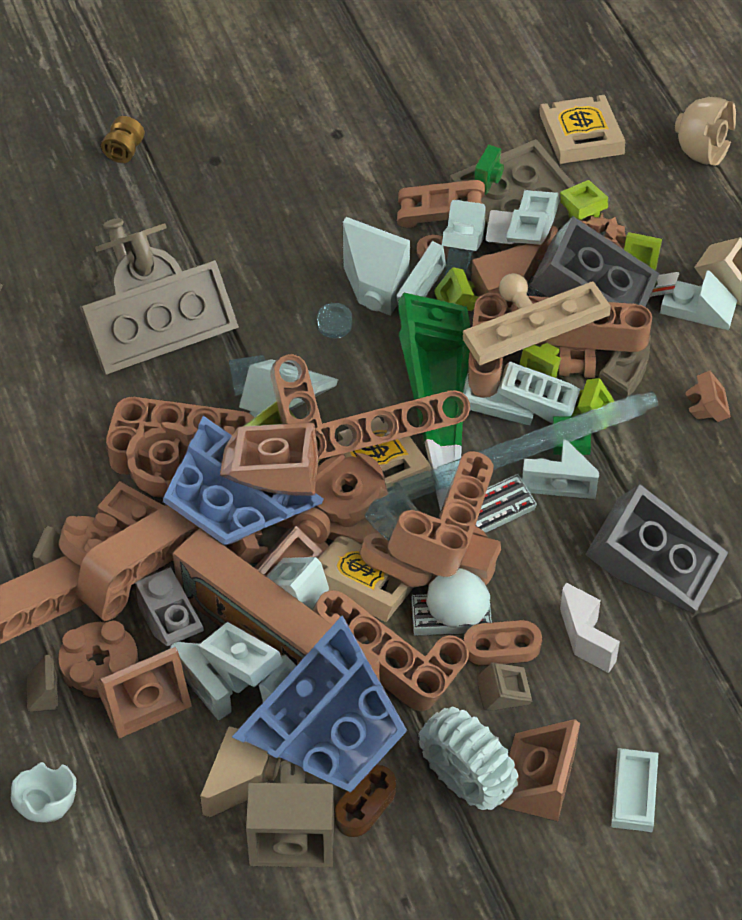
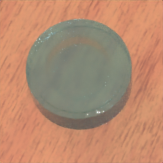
(334, 320)

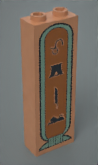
(237, 593)

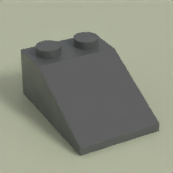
(583, 256)
(656, 550)

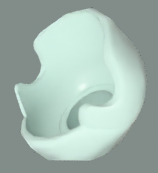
(458, 599)
(43, 792)

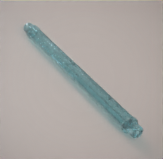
(533, 442)

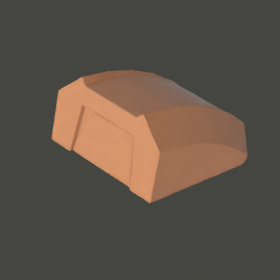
(273, 458)

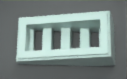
(560, 394)

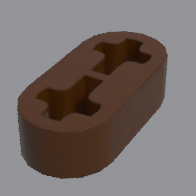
(372, 806)

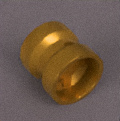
(123, 139)

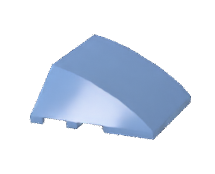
(218, 504)
(328, 713)

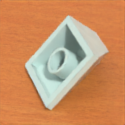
(375, 264)
(259, 391)

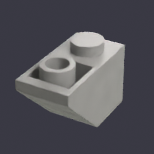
(167, 608)

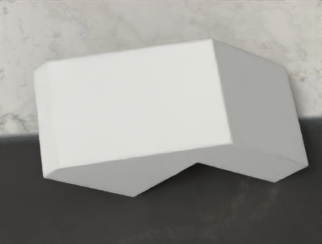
(580, 615)

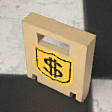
(578, 121)
(389, 453)
(354, 578)

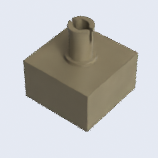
(290, 821)

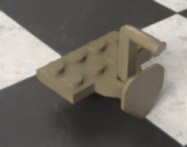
(156, 310)

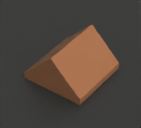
(144, 692)
(543, 768)

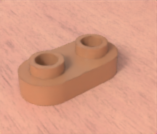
(377, 556)
(501, 641)

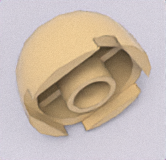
(705, 128)

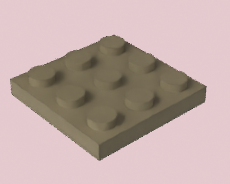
(524, 169)

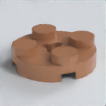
(350, 506)
(85, 532)
(91, 639)

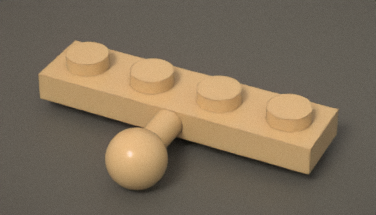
(534, 321)

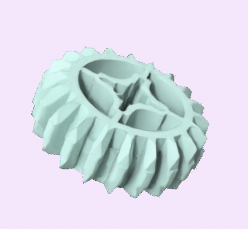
(468, 758)

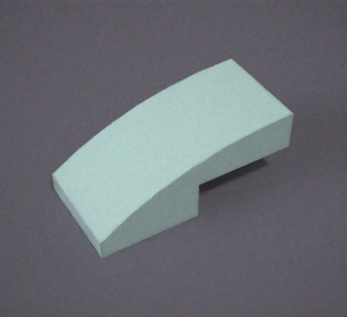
(533, 218)

